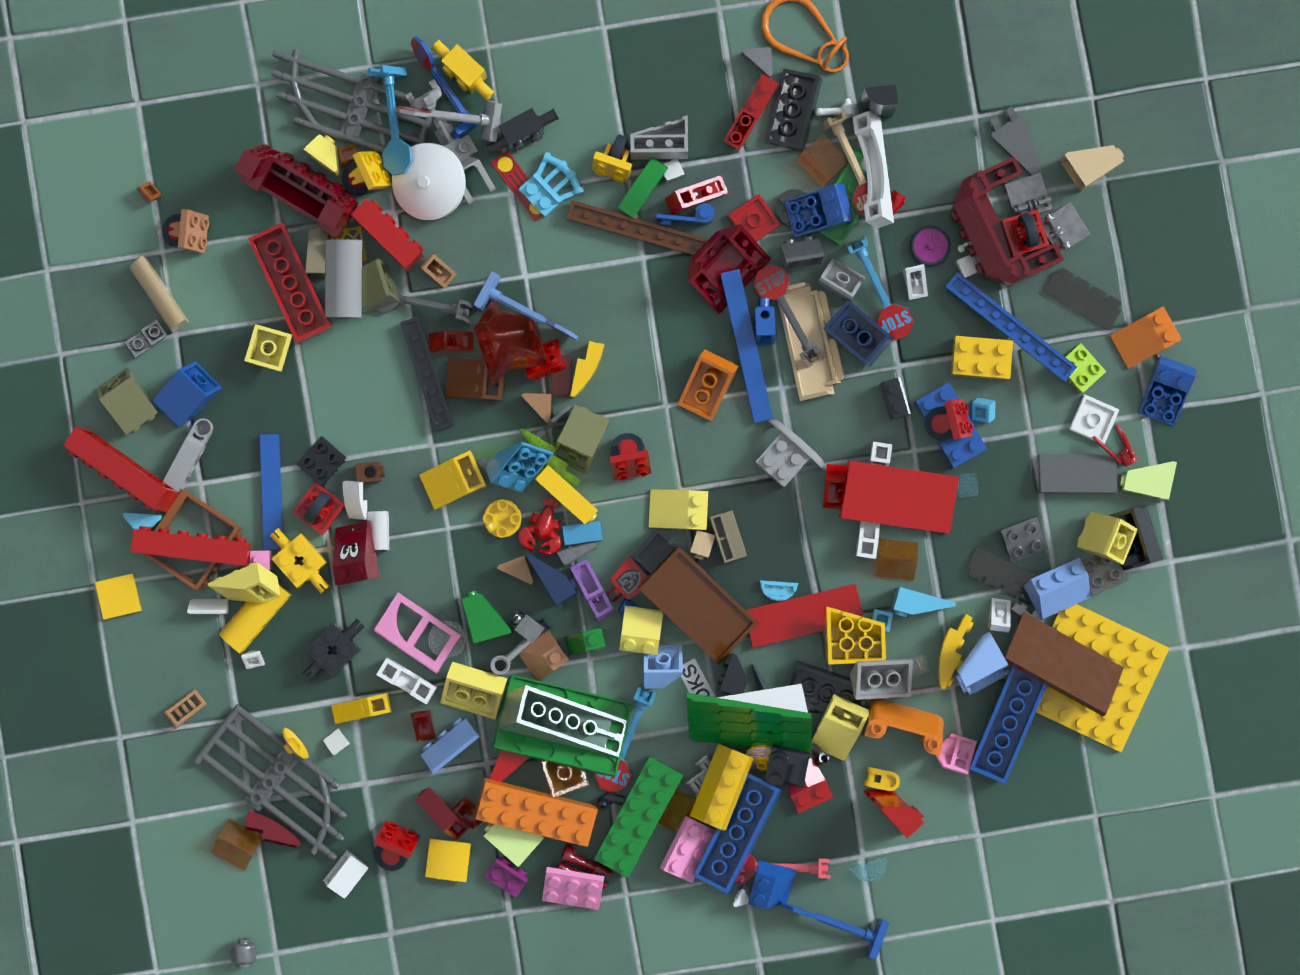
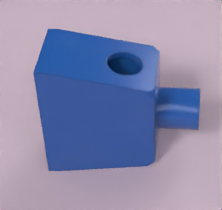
(764, 328)

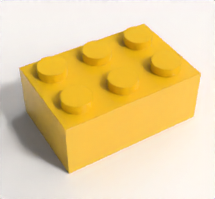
(981, 358)

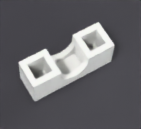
(407, 680)

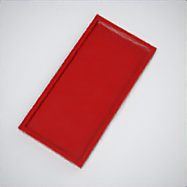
(898, 497)

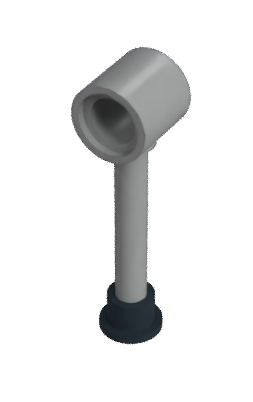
(515, 651)

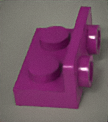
(506, 876)

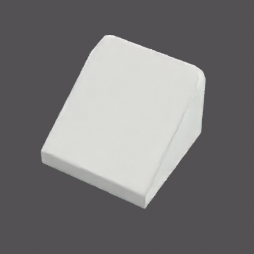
(674, 170)
(967, 266)
(336, 742)

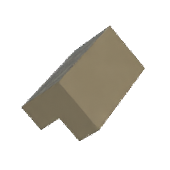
(728, 536)

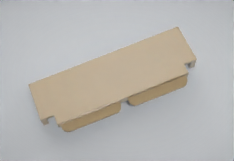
(813, 314)

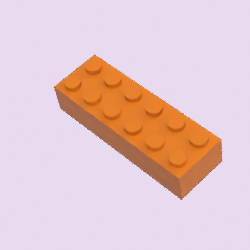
(535, 812)

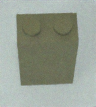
(377, 286)
(127, 401)
(581, 438)

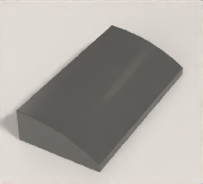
(1077, 474)

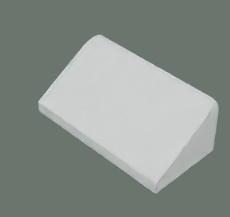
(208, 606)

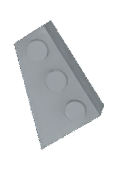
(661, 142)

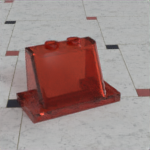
(508, 341)

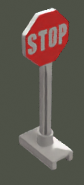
(489, 120)

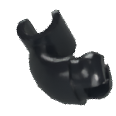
(817, 750)

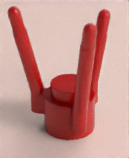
(1126, 455)

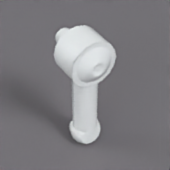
(848, 107)

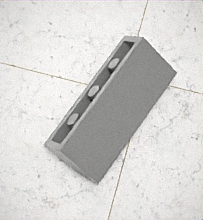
(343, 278)

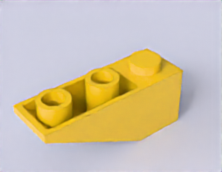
(361, 708)

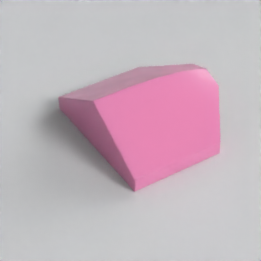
(957, 753)

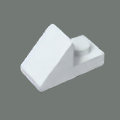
(999, 615)

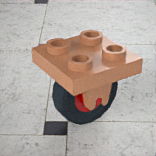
(186, 231)

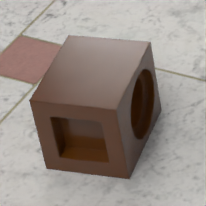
(361, 472)

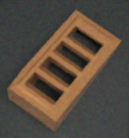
(183, 719)

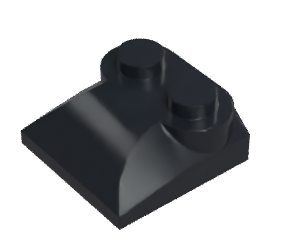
(787, 766)

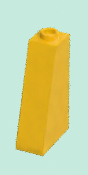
(566, 494)

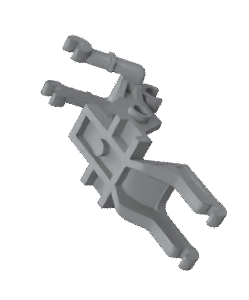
(462, 148)

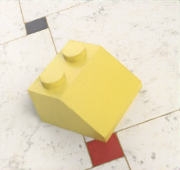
(268, 348)
(641, 630)

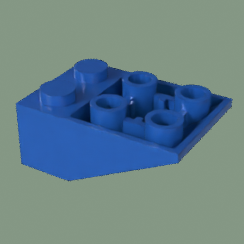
(819, 210)
(1167, 390)

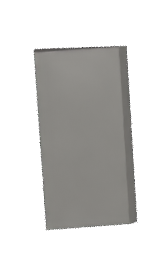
(882, 679)

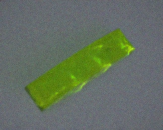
(554, 462)

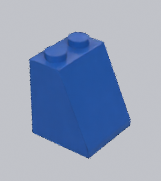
(186, 394)

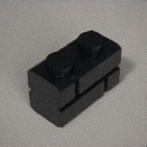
(895, 398)

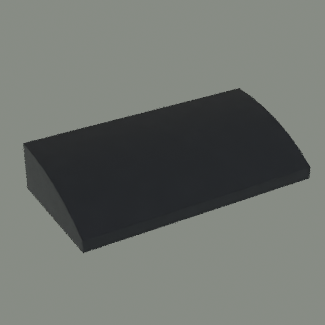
(793, 110)
(821, 685)

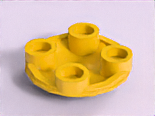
(502, 518)

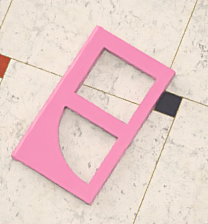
(388, 630)

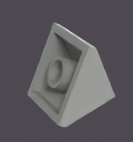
(841, 280)

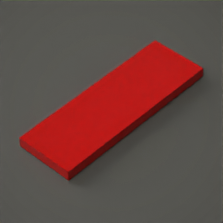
(801, 615)

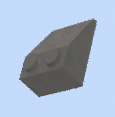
(801, 253)

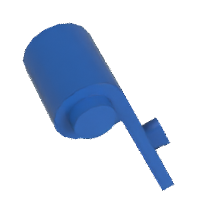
(703, 216)

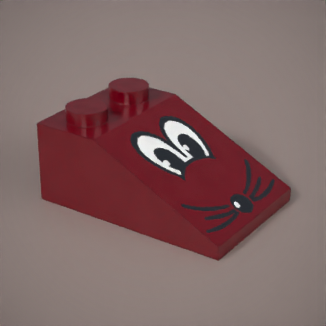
(354, 554)

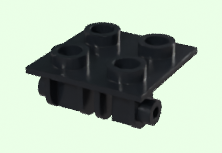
(321, 461)

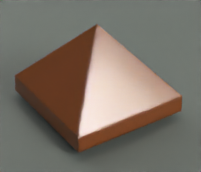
(149, 192)

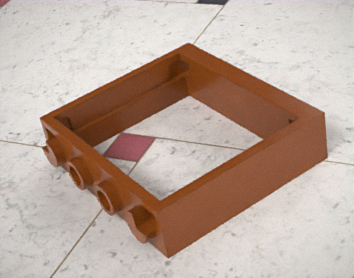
(166, 522)

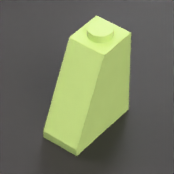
(1150, 481)
(512, 842)

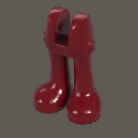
(569, 856)

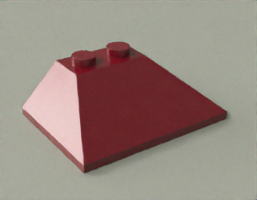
(724, 252)

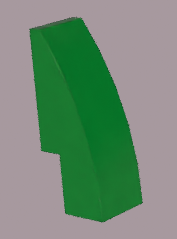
(643, 187)

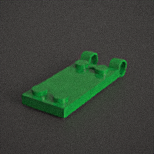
(840, 233)

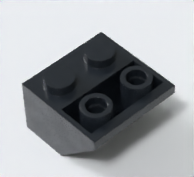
(734, 678)

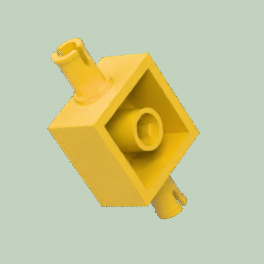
(464, 69)
(287, 560)

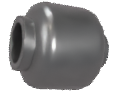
(243, 952)

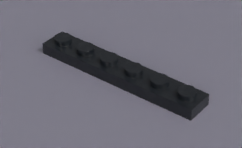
(427, 373)

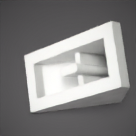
(915, 281)

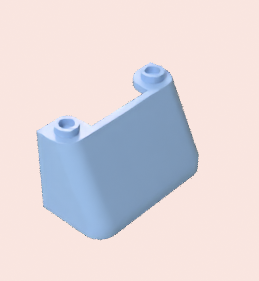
(982, 666)

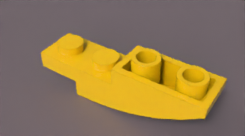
(948, 658)

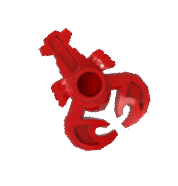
(542, 529)

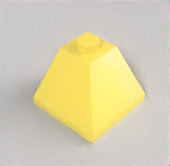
(325, 153)

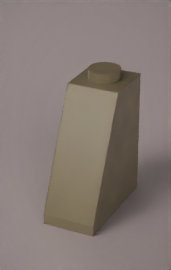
(316, 252)

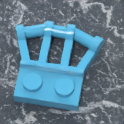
(541, 194)

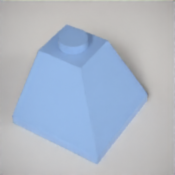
(663, 668)

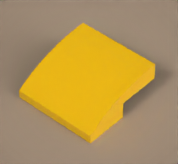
(448, 860)

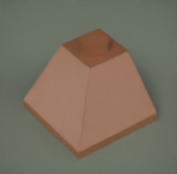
(543, 656)

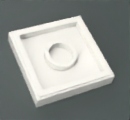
(1093, 419)

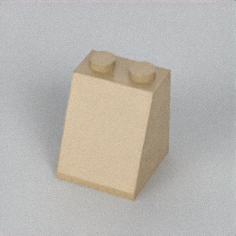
(1091, 164)

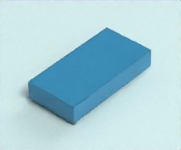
(582, 533)

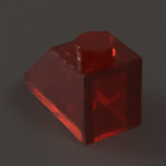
(450, 341)

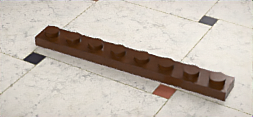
(635, 228)

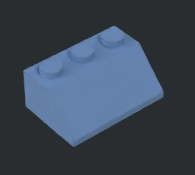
(1059, 588)
(449, 744)

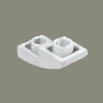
(353, 500)

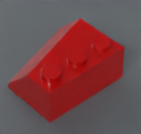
(901, 815)

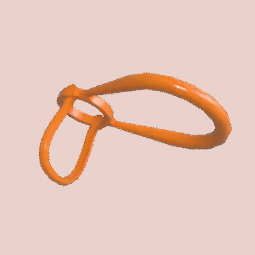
(784, 49)

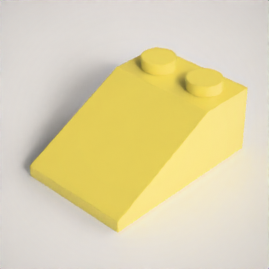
(678, 509)

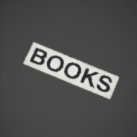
(695, 679)

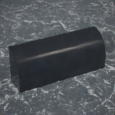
(880, 100)

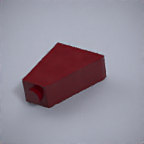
(441, 813)

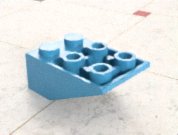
(517, 465)

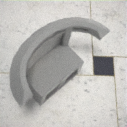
(786, 455)

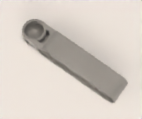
(189, 454)

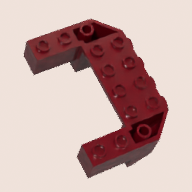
(297, 187)
(985, 233)

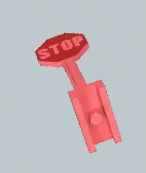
(815, 868)

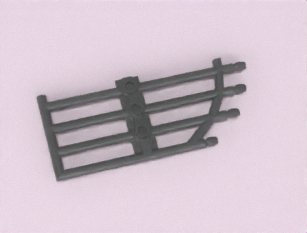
(357, 109)
(273, 777)

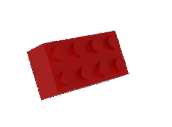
(385, 233)

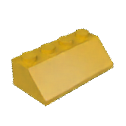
(721, 787)

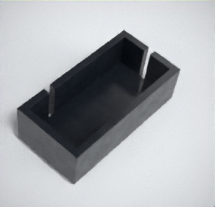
(655, 551)

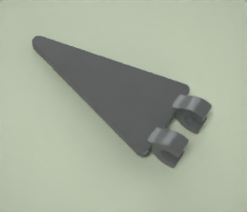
(1016, 140)

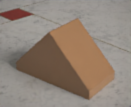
(438, 270)
(540, 403)
(518, 568)

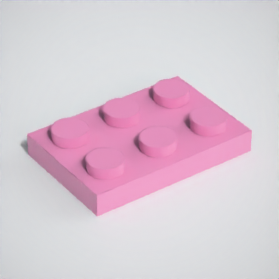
(687, 849)
(573, 888)

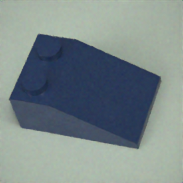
(858, 333)
(555, 582)

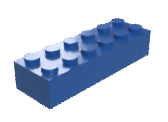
(1007, 725)
(732, 847)

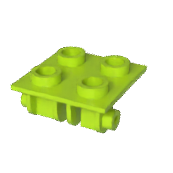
(1087, 370)

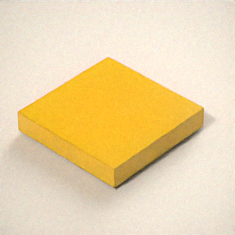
(118, 596)

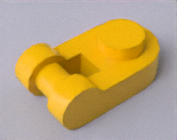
(889, 780)

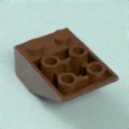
(472, 381)

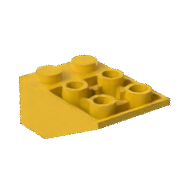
(453, 480)

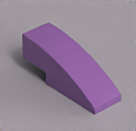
(592, 590)

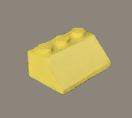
(473, 690)

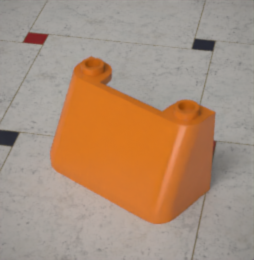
(886, 713)

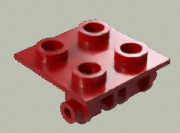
(553, 361)

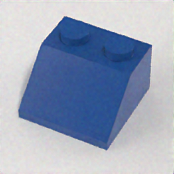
(770, 885)

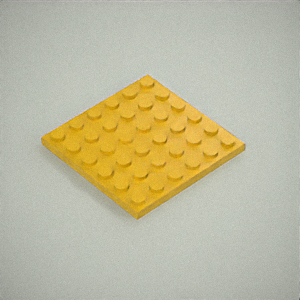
(1129, 649)

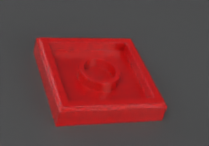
(755, 218)

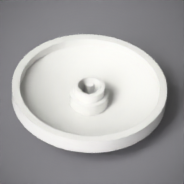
(432, 183)

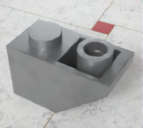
(526, 626)

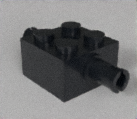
(522, 130)
(320, 650)

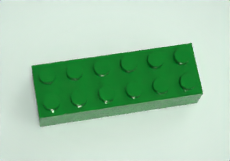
(638, 816)

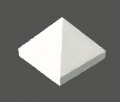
(252, 659)
(740, 898)

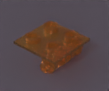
(822, 160)

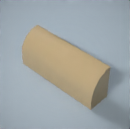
(158, 294)

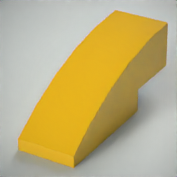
(586, 368)

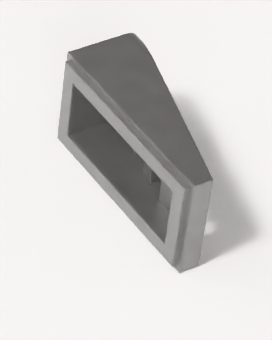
(571, 554)

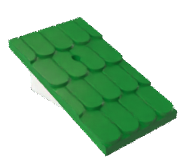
(752, 719)

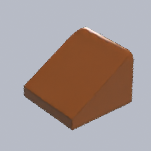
(346, 154)

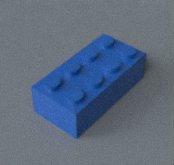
(956, 450)

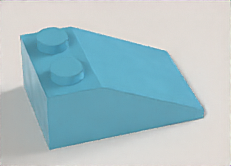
(911, 602)

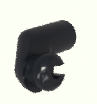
(609, 798)

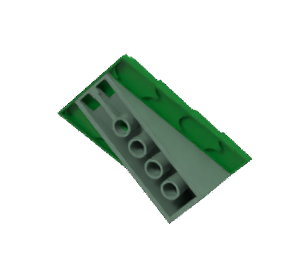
(562, 725)

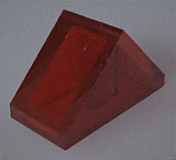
(423, 725)
(465, 811)

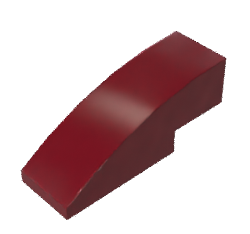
(271, 830)

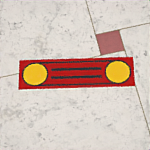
(514, 178)

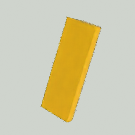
(251, 620)

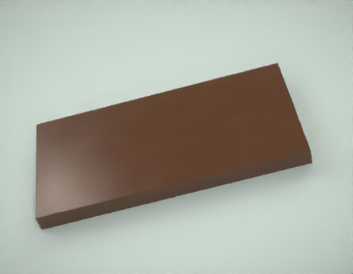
(697, 605)
(1063, 664)

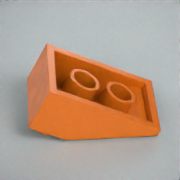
(1145, 337)
(707, 385)

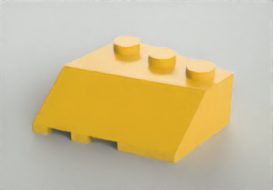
(853, 638)

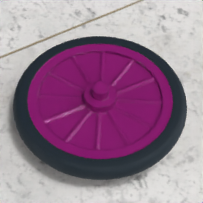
(930, 245)

